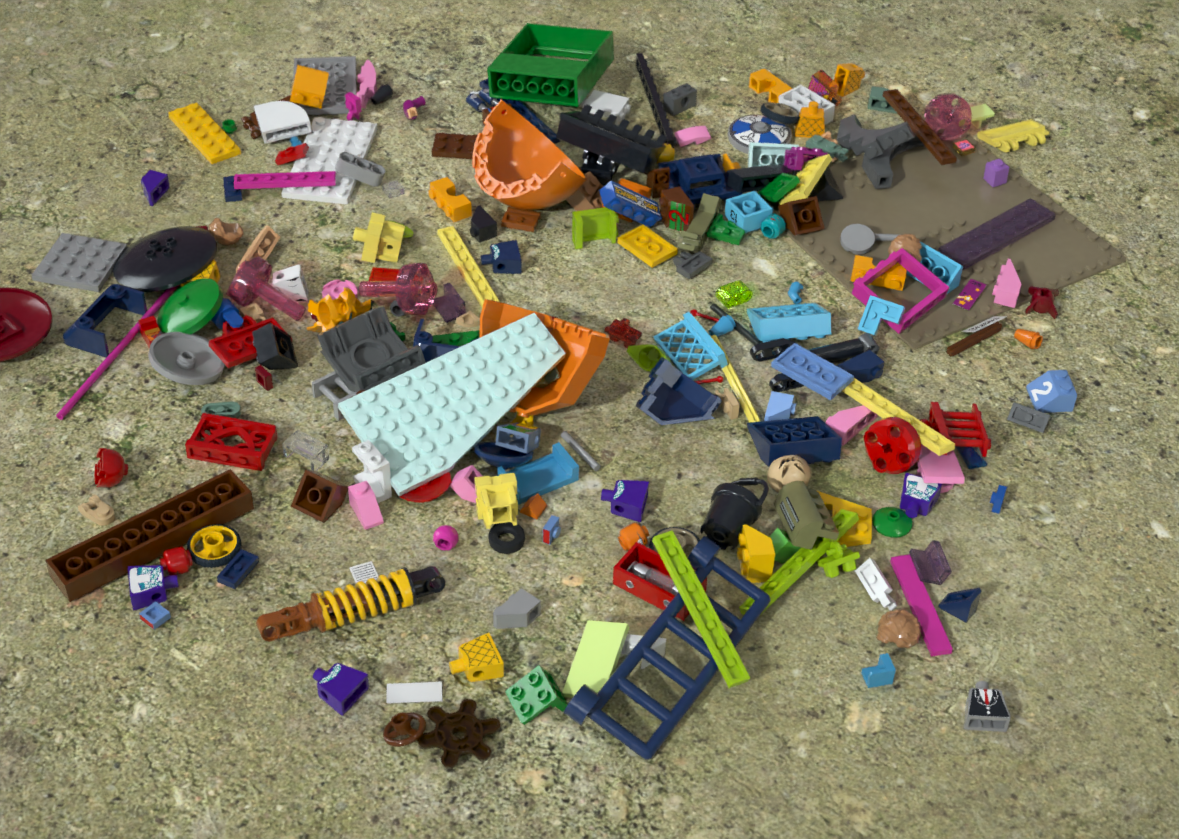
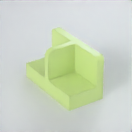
(979, 114)

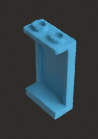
(544, 474)

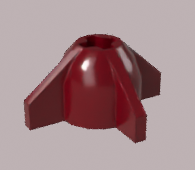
(1042, 301)

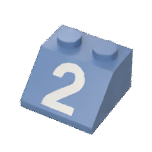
(1052, 392)

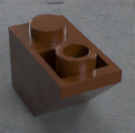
(658, 180)

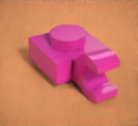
(353, 103)

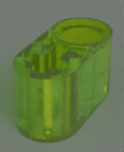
(733, 294)

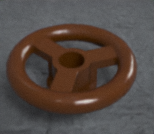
(401, 725)

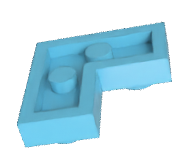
(876, 311)

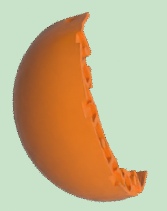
(521, 164)

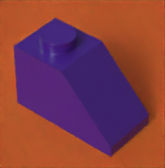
(154, 185)

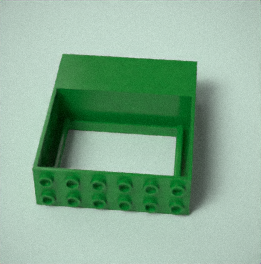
(551, 80)

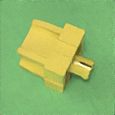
(381, 239)
(496, 499)

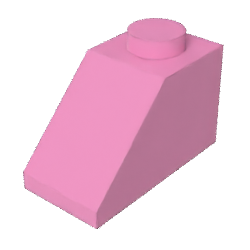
(464, 483)
(365, 505)

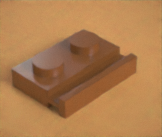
(520, 219)

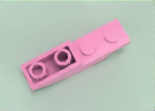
(367, 83)

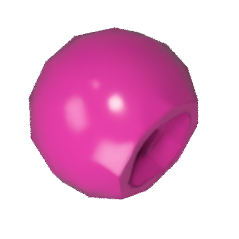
(445, 537)

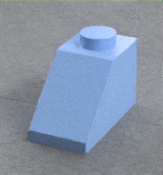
(780, 406)

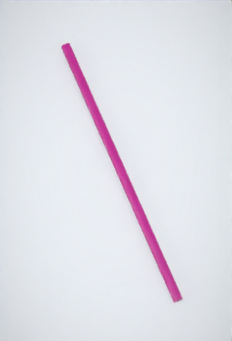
(113, 355)

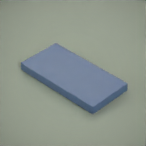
(812, 371)

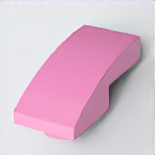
(698, 134)

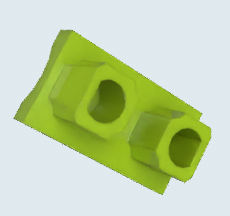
(836, 556)

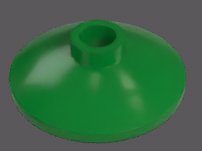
(892, 522)

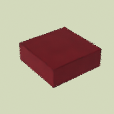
(263, 377)

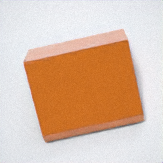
(534, 506)

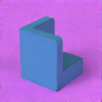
(881, 674)

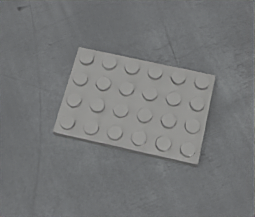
(340, 82)

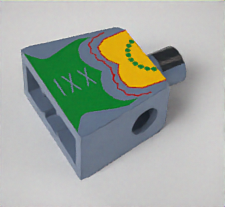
(525, 437)

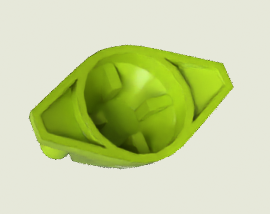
(646, 355)

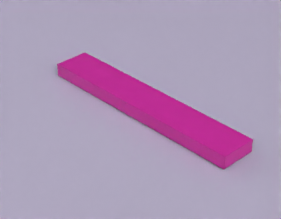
(283, 180)
(921, 606)

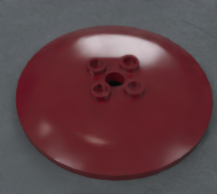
(23, 322)

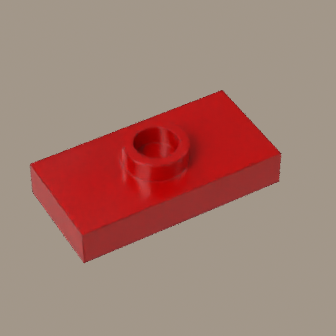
(291, 154)

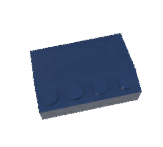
(797, 436)

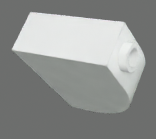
(281, 120)

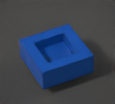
(997, 499)

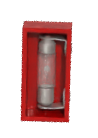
(647, 577)

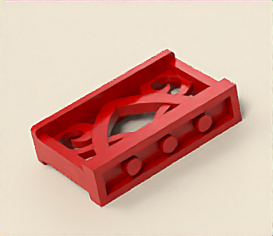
(240, 455)

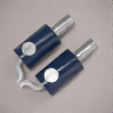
(478, 104)

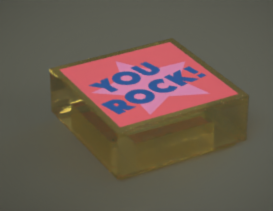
(963, 147)

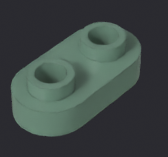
(226, 409)

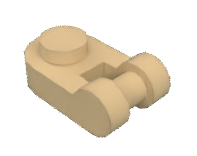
(102, 515)

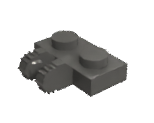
(691, 265)

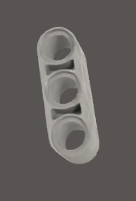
(360, 169)

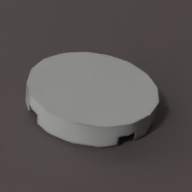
(857, 239)

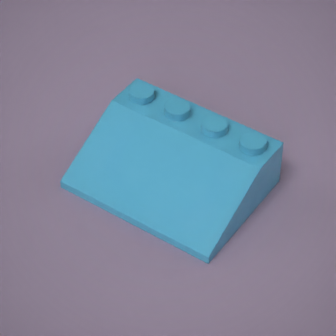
(790, 321)

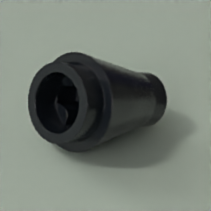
(383, 93)

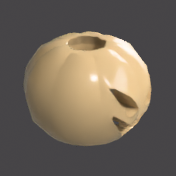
(789, 472)

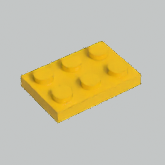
(647, 245)

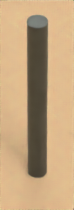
(744, 332)

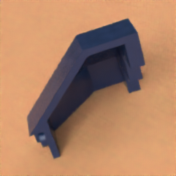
(674, 397)

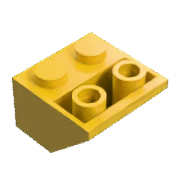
(756, 555)

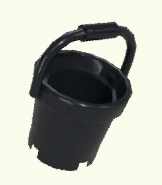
(731, 509)

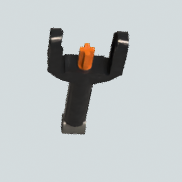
(831, 353)

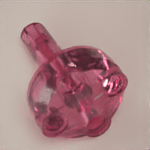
(948, 115)
(252, 282)
(412, 288)

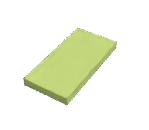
(596, 656)

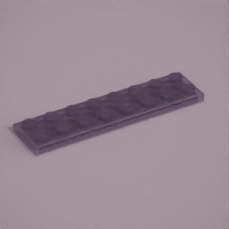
(997, 233)

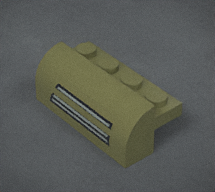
(804, 515)

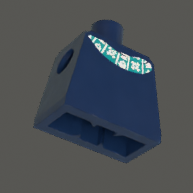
(504, 258)

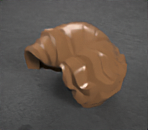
(225, 233)
(908, 243)
(900, 628)

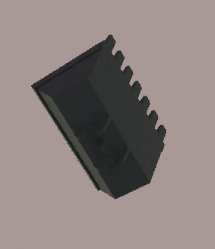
(610, 141)

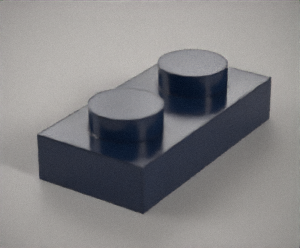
(230, 193)
(238, 569)

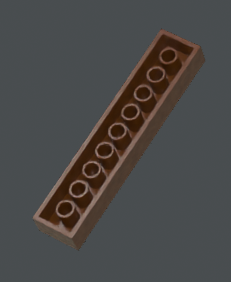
(148, 535)

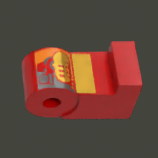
(149, 329)

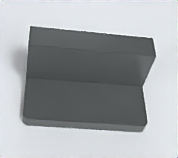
(1028, 417)

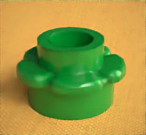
(229, 126)

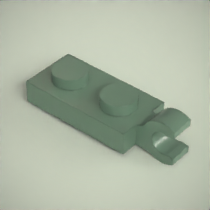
(828, 147)

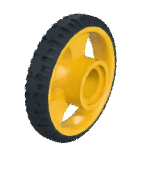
(214, 546)

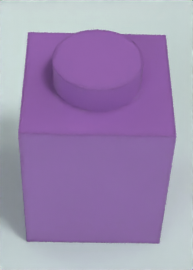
(996, 172)

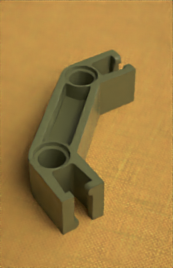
(696, 233)

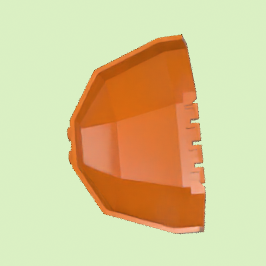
(582, 349)

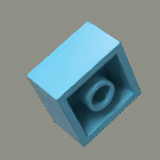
(747, 211)

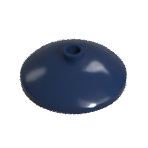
(501, 456)

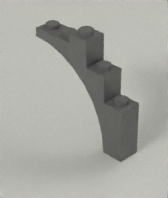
(872, 142)
(879, 168)

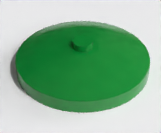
(190, 307)

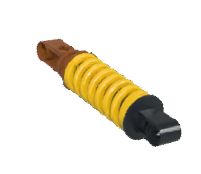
(352, 601)

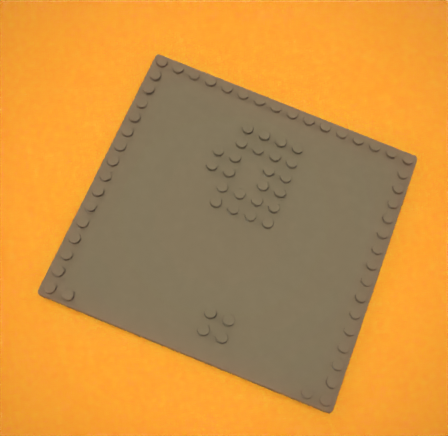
(937, 207)

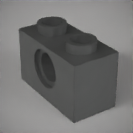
(679, 99)

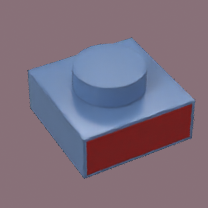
(551, 530)
(154, 615)

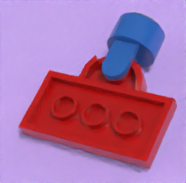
(237, 339)

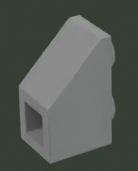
(517, 611)

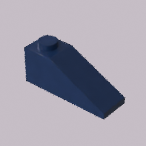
(864, 366)

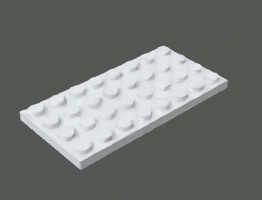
(325, 144)

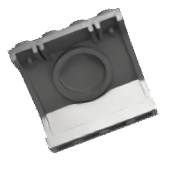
(368, 351)

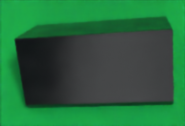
(826, 187)

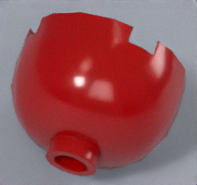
(109, 469)

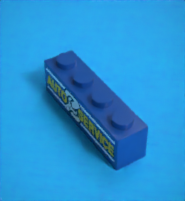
(630, 204)

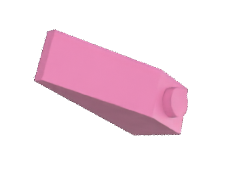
(850, 422)

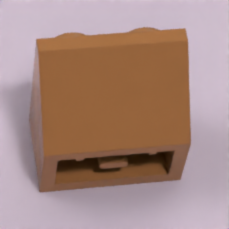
(588, 195)

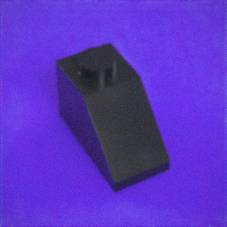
(482, 225)

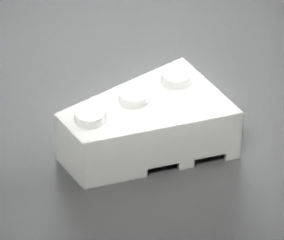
(801, 96)

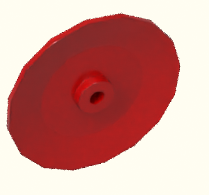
(429, 490)

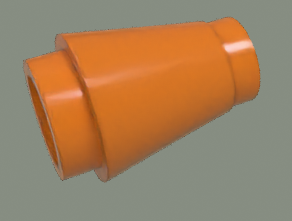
(1029, 338)

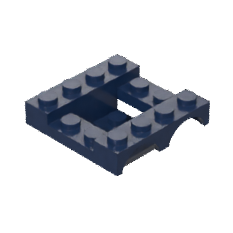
(697, 170)

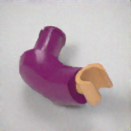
(410, 107)

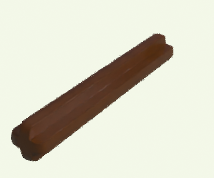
(973, 339)

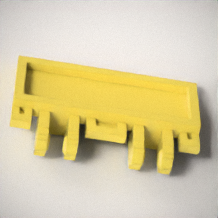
(1008, 136)

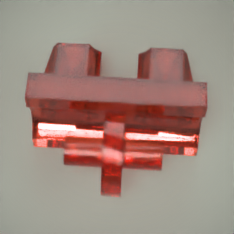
(622, 331)

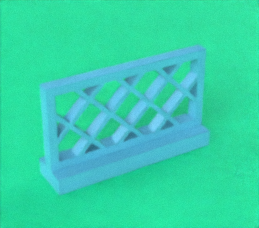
(702, 340)

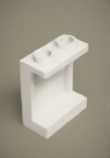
(610, 104)
(375, 471)

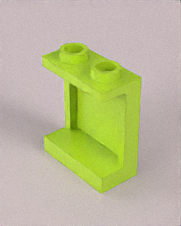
(594, 225)

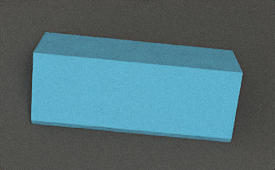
(940, 266)

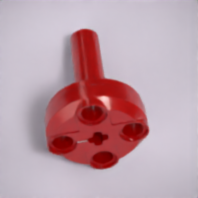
(893, 445)

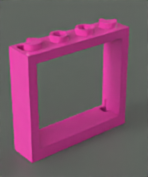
(938, 287)

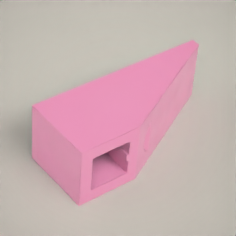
(1007, 286)

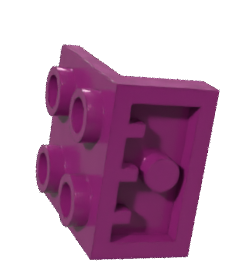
(794, 157)

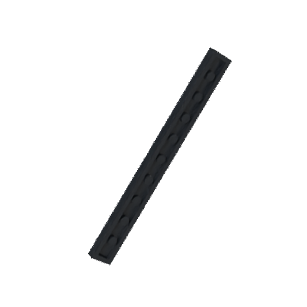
(654, 99)

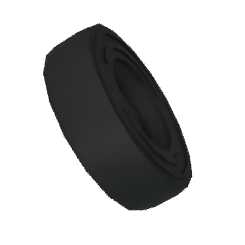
(506, 547)

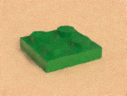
(779, 187)

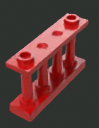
(938, 420)

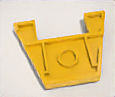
(861, 531)

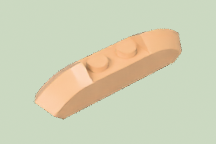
(262, 245)

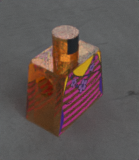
(825, 87)

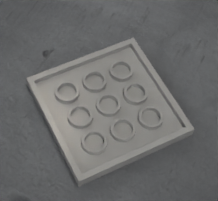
(79, 262)

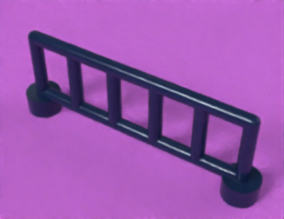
(589, 703)

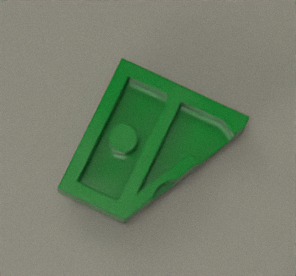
(725, 231)

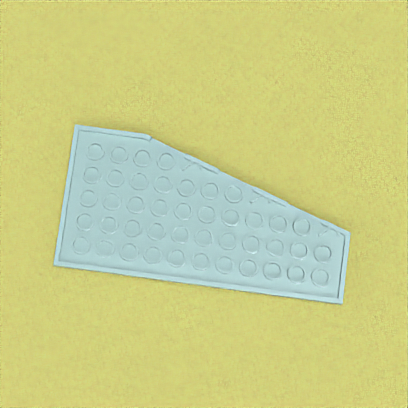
(452, 402)

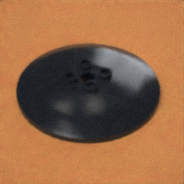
(165, 258)

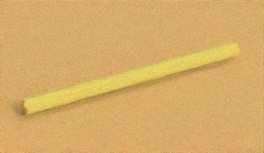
(738, 388)

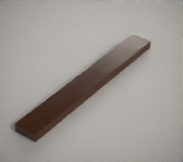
(919, 127)

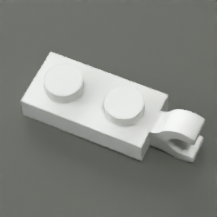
(876, 583)

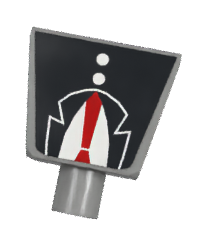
(986, 709)

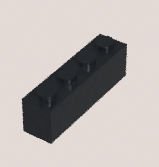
(755, 178)

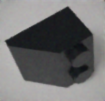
(274, 348)

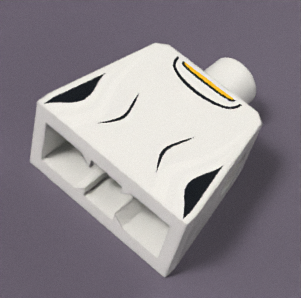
(291, 283)

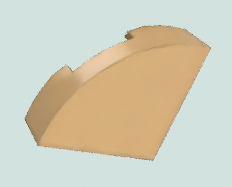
(468, 320)

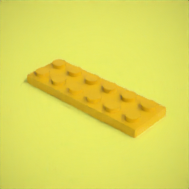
(204, 133)

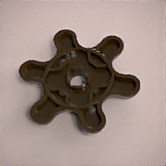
(460, 721)

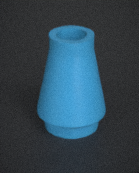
(724, 325)

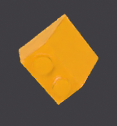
(309, 86)

